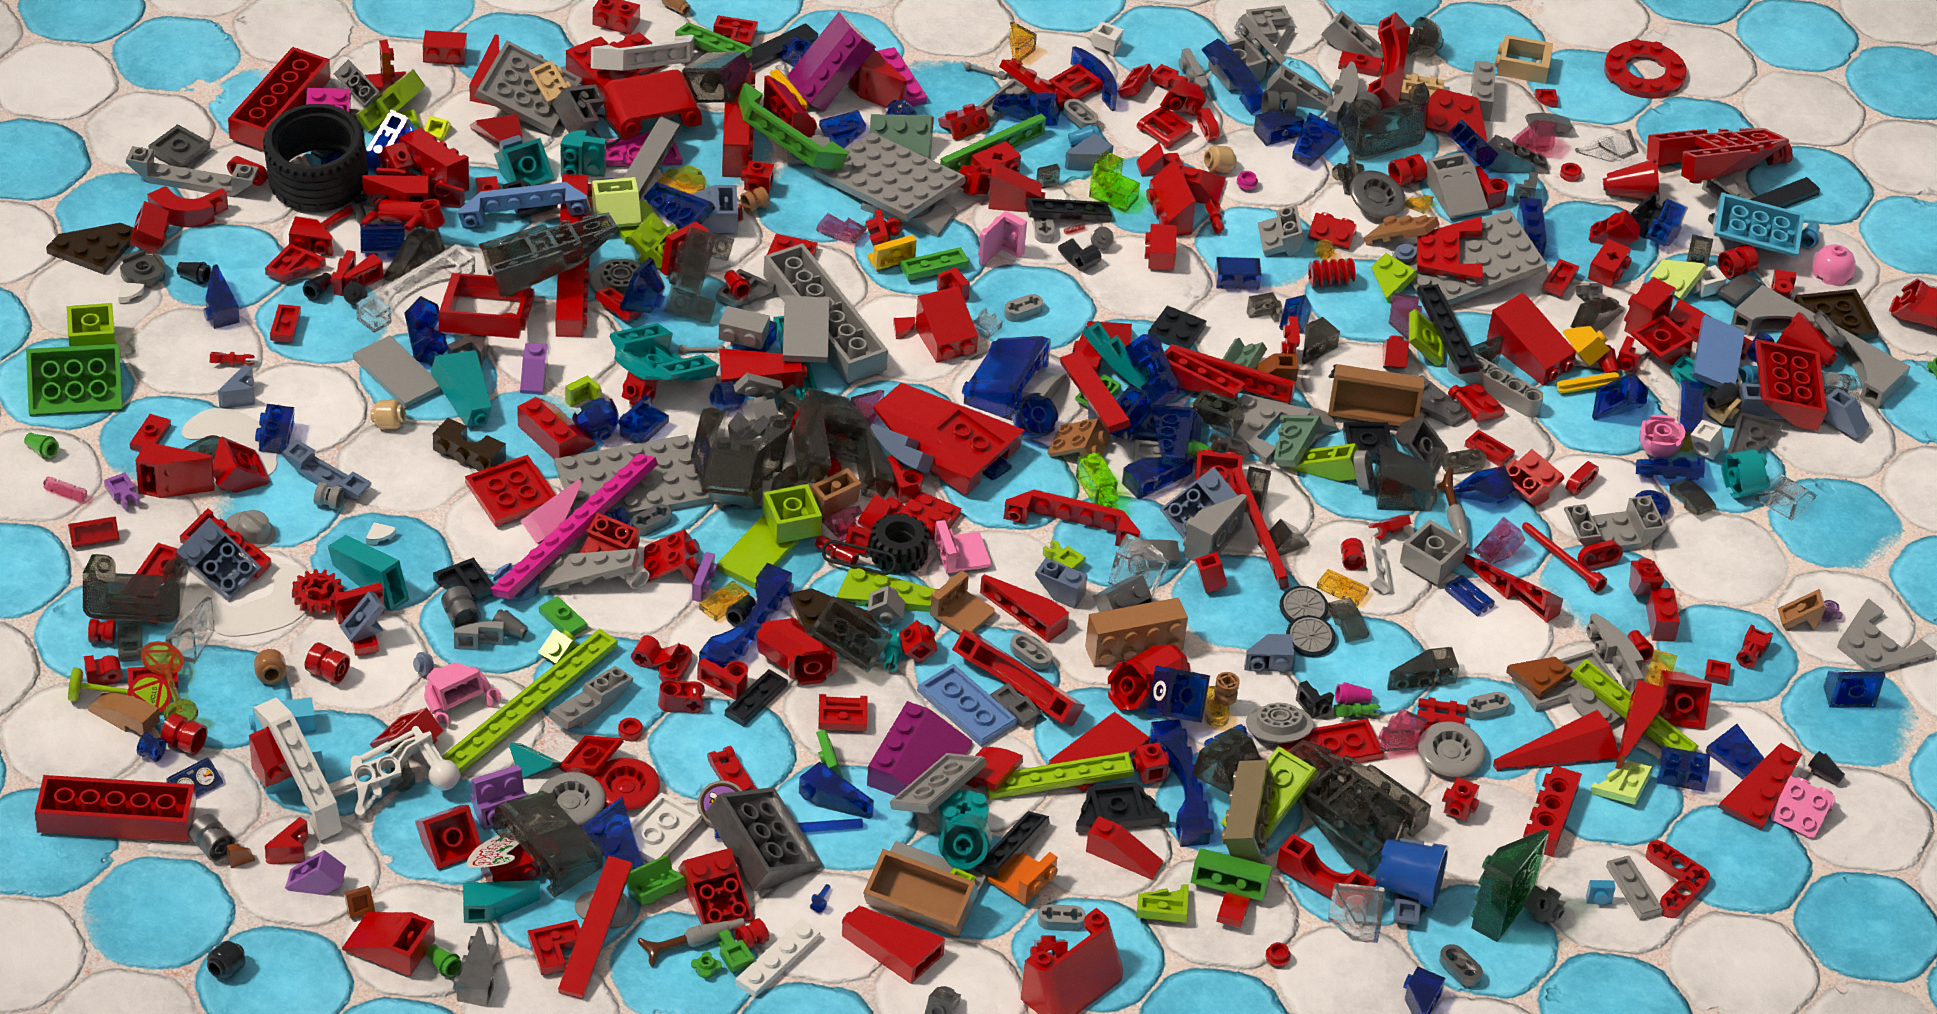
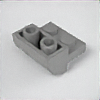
(1282, 232)

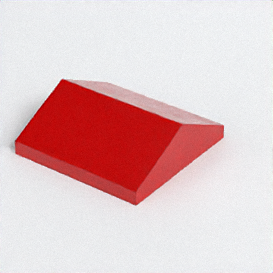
(590, 754)

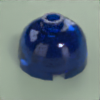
(1035, 415)
(597, 419)

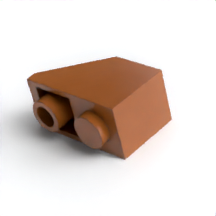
(1280, 365)

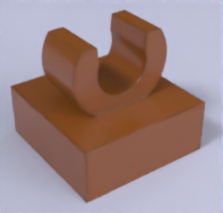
(359, 901)

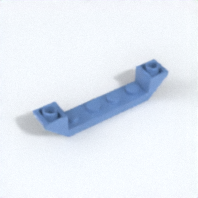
(474, 211)

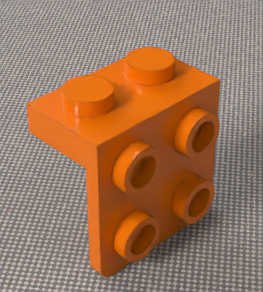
(1026, 876)

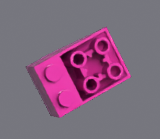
(330, 96)

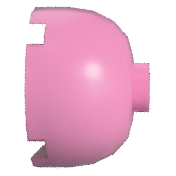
(1834, 264)
(1661, 436)

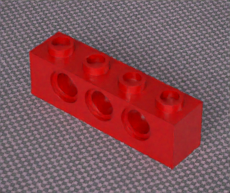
(1554, 805)

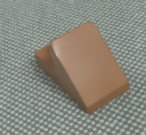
(1803, 609)

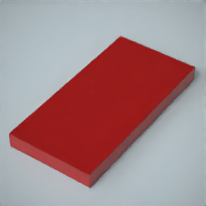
(1106, 738)
(1347, 738)

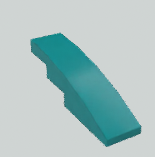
(1115, 355)

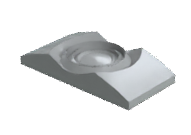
(929, 221)

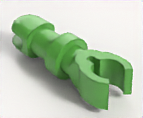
(1357, 710)

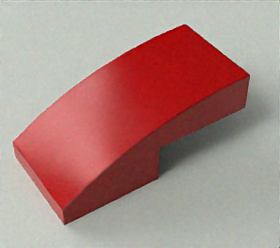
(1233, 909)

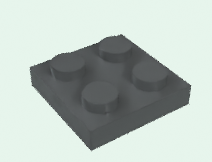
(179, 146)

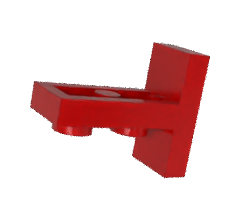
(387, 72)

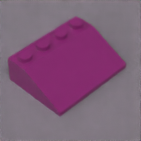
(830, 62)
(911, 747)

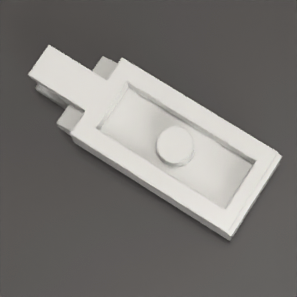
(1377, 566)

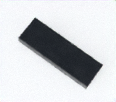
(756, 697)

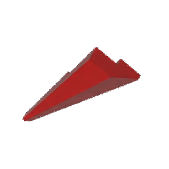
(1538, 600)
(1577, 741)

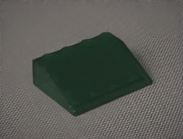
(1507, 883)

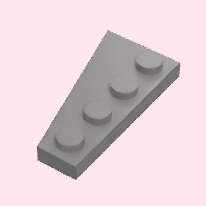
(586, 567)

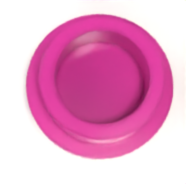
(1247, 180)

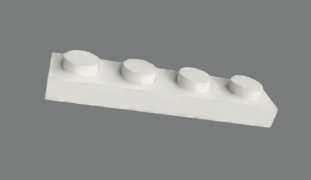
(777, 958)

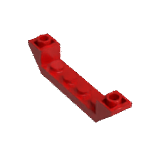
(1070, 509)

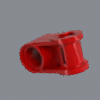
(678, 696)

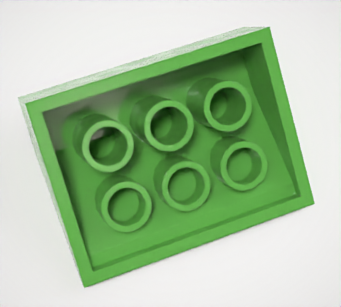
(74, 379)

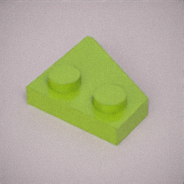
(1392, 275)
(1164, 905)

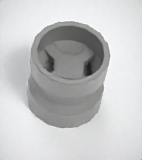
(328, 495)

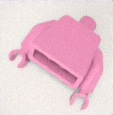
(455, 685)

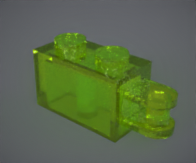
(1097, 480)

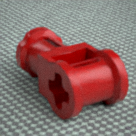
(1754, 646)

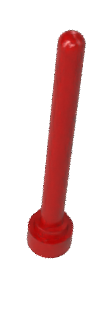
(1595, 580)

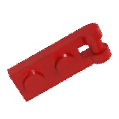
(730, 771)

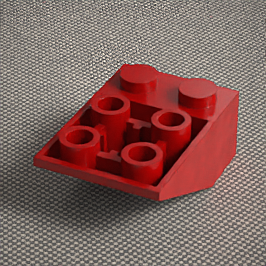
(878, 81)
(397, 187)
(173, 471)
(715, 887)
(392, 939)

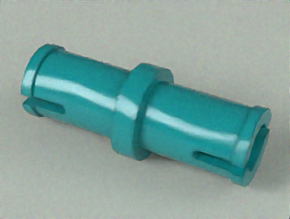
(893, 652)

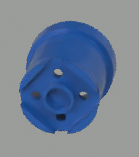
(1413, 870)

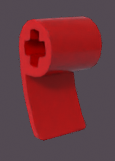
(650, 654)

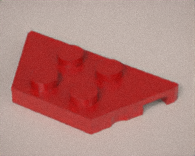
(1449, 107)

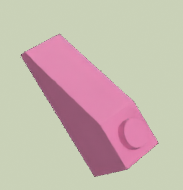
(552, 513)

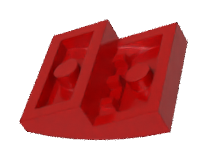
(999, 767)

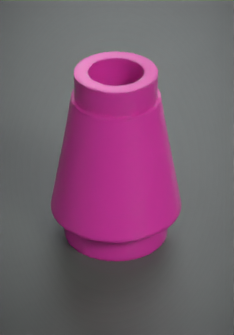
(1350, 694)

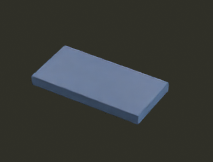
(1717, 352)
(967, 705)

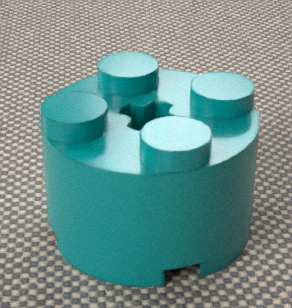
(1745, 473)
(962, 803)
(953, 847)

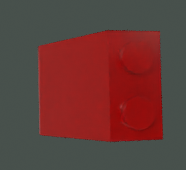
(946, 324)

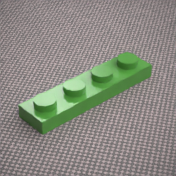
(712, 41)

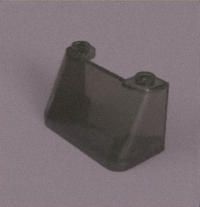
(1380, 132)
(133, 596)
(550, 839)

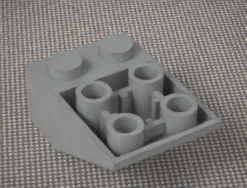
(1456, 185)

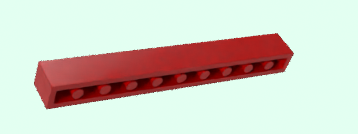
(570, 283)

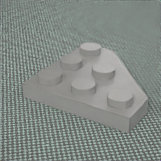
(1246, 28)

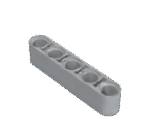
(653, 153)
(1504, 387)

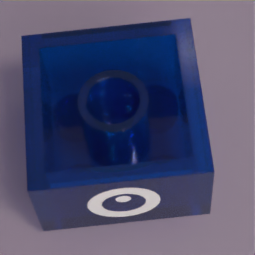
(1178, 694)

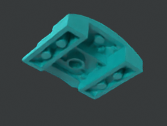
(647, 355)

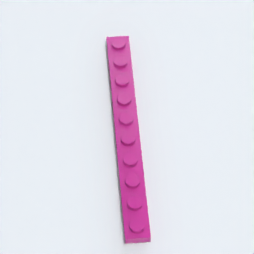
(574, 526)

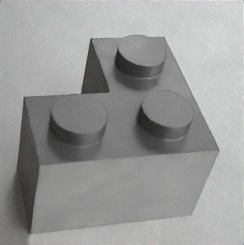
(578, 107)

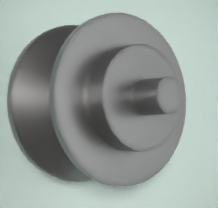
(1102, 237)

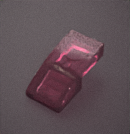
(843, 231)

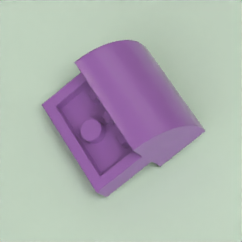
(493, 790)

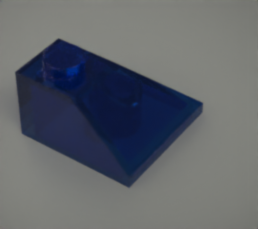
(644, 289)
(1620, 396)
(1486, 486)
(1853, 688)

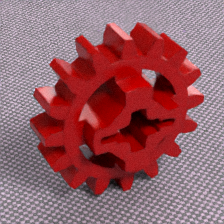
(316, 591)

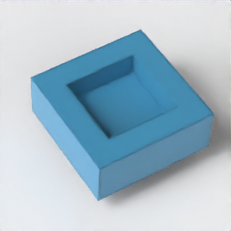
(1600, 892)

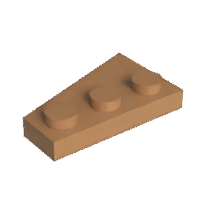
(1405, 226)

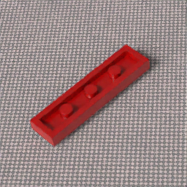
(1031, 80)

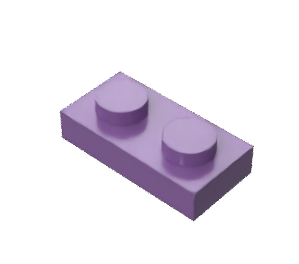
(703, 577)

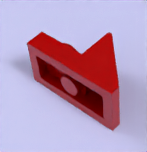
(1155, 160)
(878, 509)
(288, 844)

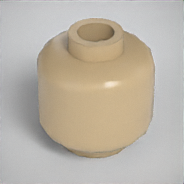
(1220, 159)
(388, 414)

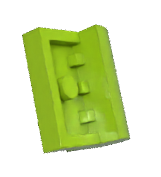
(650, 238)

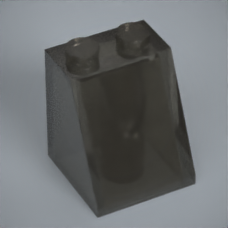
(717, 76)
(1403, 482)

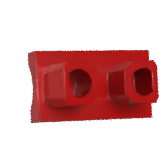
(881, 230)

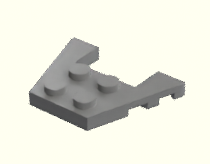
(1259, 417)
(1873, 648)

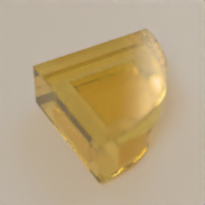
(1419, 204)

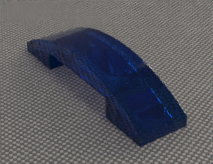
(1098, 68)
(1237, 72)

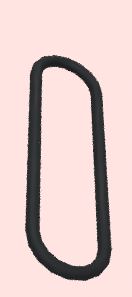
(611, 125)
(862, 548)

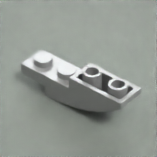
(1345, 93)
(1616, 648)
(593, 700)

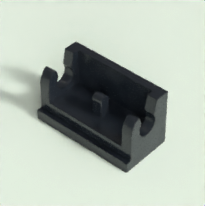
(1646, 212)

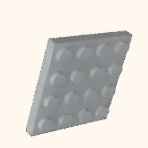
(514, 91)

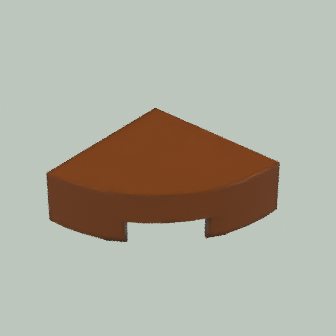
(238, 855)

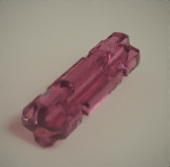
(65, 489)

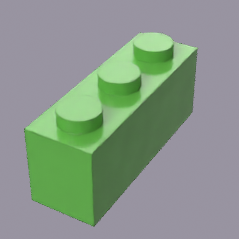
(1231, 874)

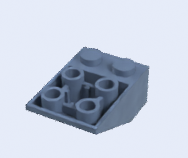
(725, 215)
(1203, 493)
(217, 559)

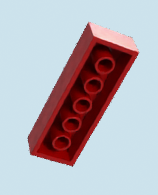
(277, 93)
(737, 136)
(115, 808)

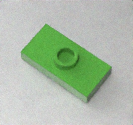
(562, 616)
(828, 754)

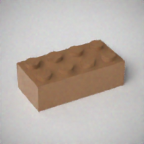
(1375, 395)
(1128, 631)
(920, 892)

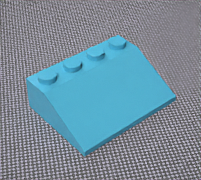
(1758, 224)

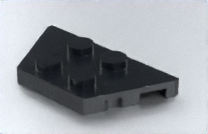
(1121, 804)

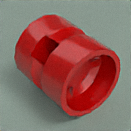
(1408, 170)
(1738, 261)
(326, 662)
(187, 735)

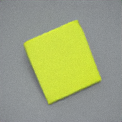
(438, 127)

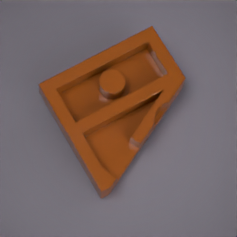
(1540, 675)

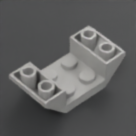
(1629, 528)

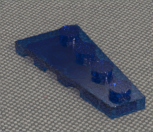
(678, 206)

